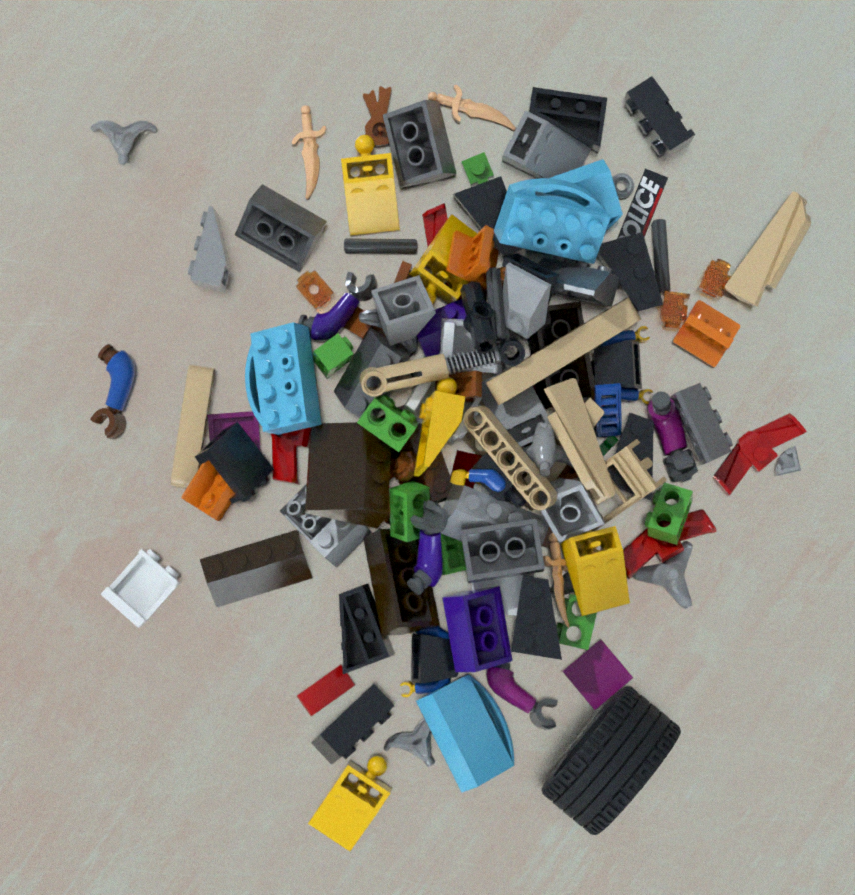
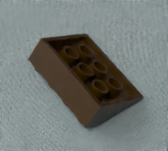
(348, 474)

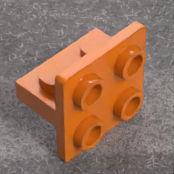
(471, 256)
(706, 333)
(209, 492)

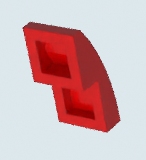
(325, 690)

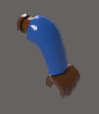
(122, 373)

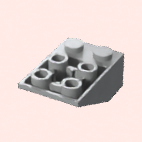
(543, 148)
(211, 262)
(517, 414)
(329, 536)

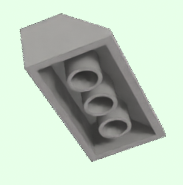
(475, 509)

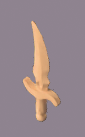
(473, 109)
(309, 151)
(557, 563)

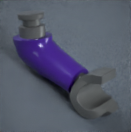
(329, 324)
(430, 559)

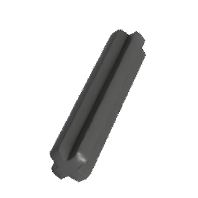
(359, 245)
(661, 254)
(495, 299)

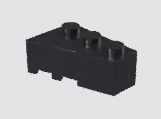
(573, 113)
(658, 118)
(484, 205)
(633, 266)
(634, 428)
(535, 620)
(361, 630)
(353, 725)

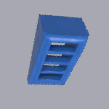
(609, 424)

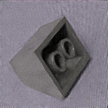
(419, 143)
(280, 227)
(583, 282)
(372, 352)
(702, 423)
(502, 550)

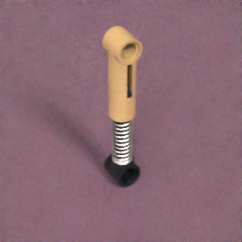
(437, 367)

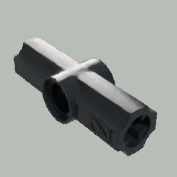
(478, 317)

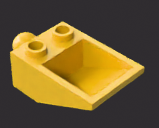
(370, 195)
(436, 260)
(440, 419)
(595, 574)
(350, 805)

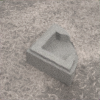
(787, 462)

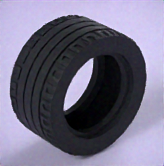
(611, 760)

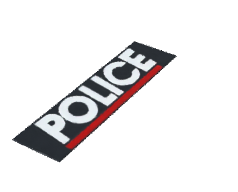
(643, 204)

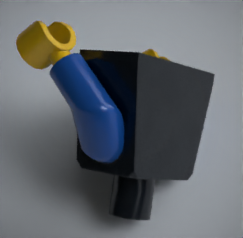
(620, 363)
(492, 478)
(430, 661)

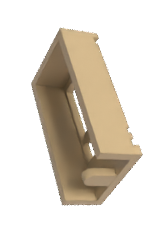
(635, 475)

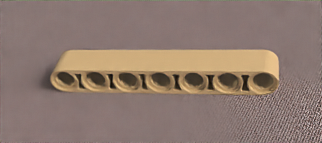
(563, 351)

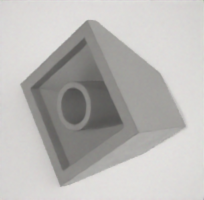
(524, 301)
(403, 309)
(573, 510)

